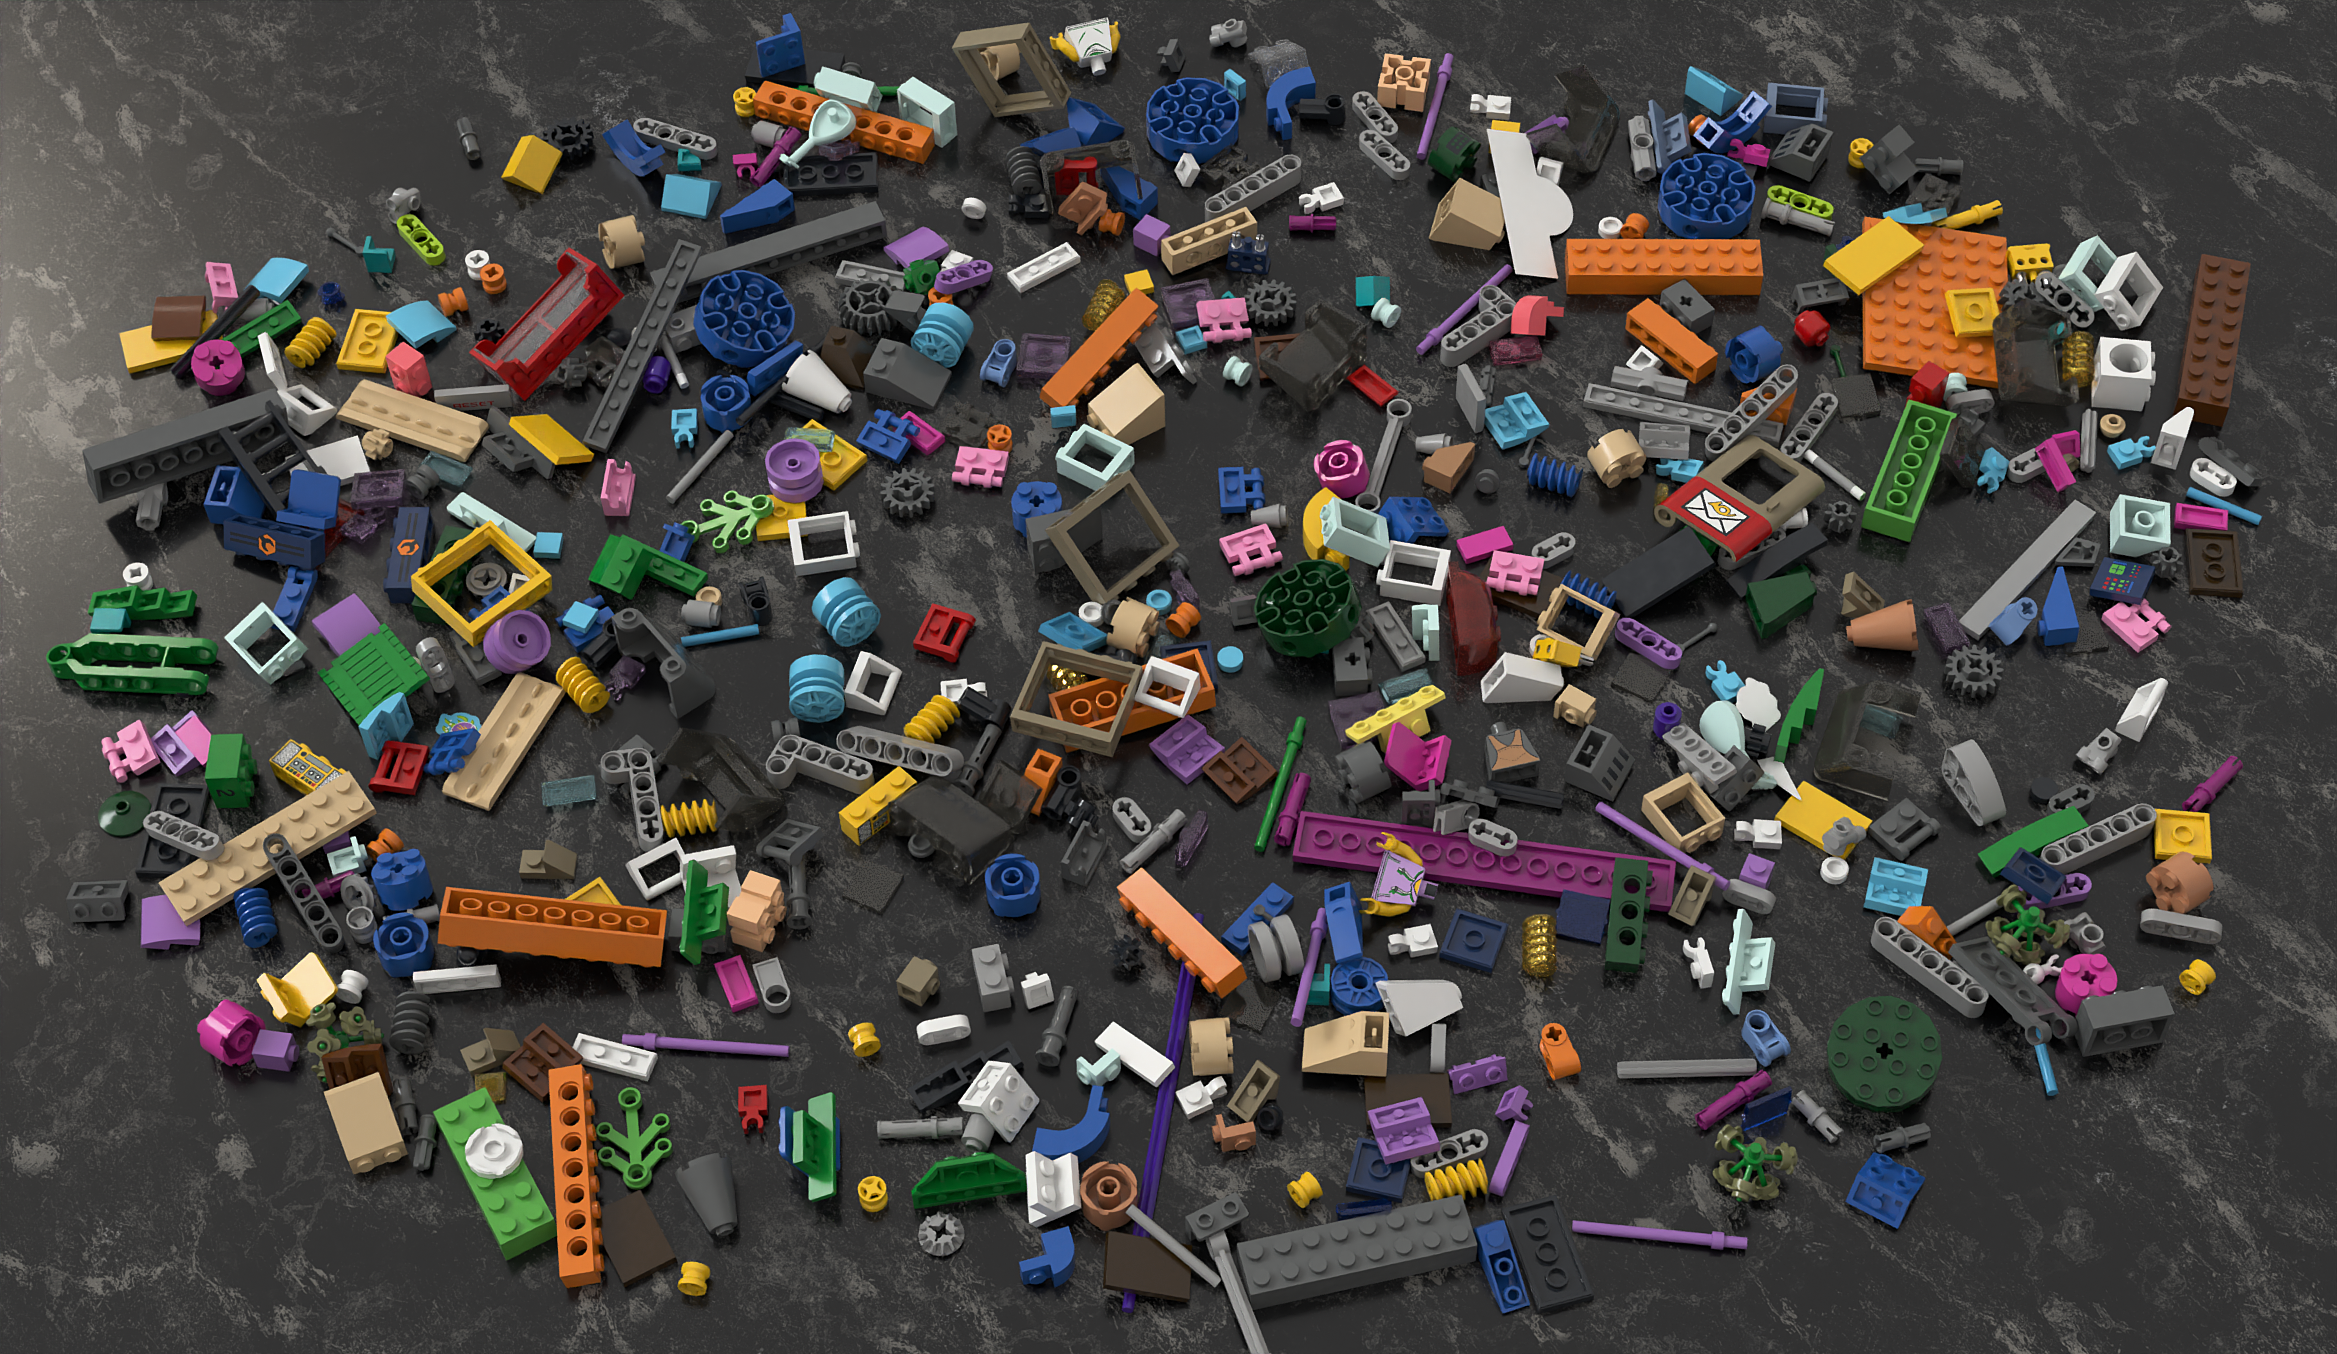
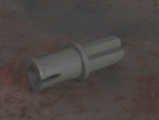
(468, 139)
(1939, 166)
(1902, 1137)
(425, 1142)

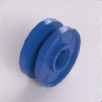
(1353, 973)

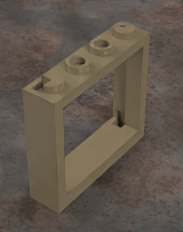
(1055, 89)
(1076, 561)
(1065, 732)

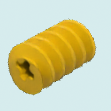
(310, 342)
(582, 685)
(932, 719)
(689, 818)
(1457, 1181)

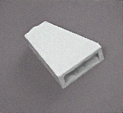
(1521, 680)
(1418, 1002)

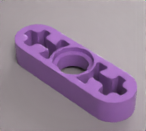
(954, 278)
(1662, 653)
(2072, 895)
(1509, 1158)

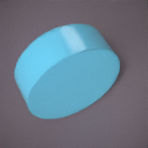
(1160, 600)
(1230, 659)

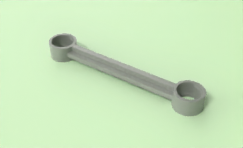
(1385, 453)
(1220, 1252)

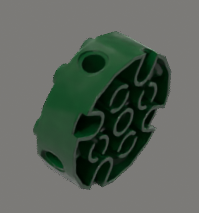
(1308, 608)
(1856, 1057)

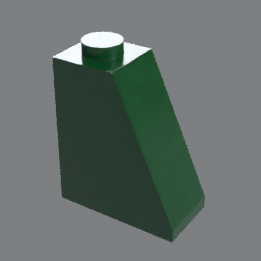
(1779, 601)

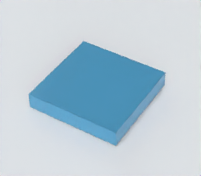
(1073, 632)

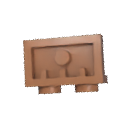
(1084, 206)

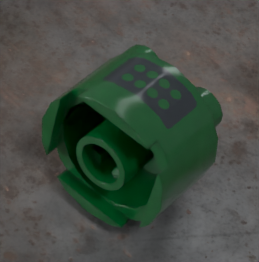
(1454, 154)

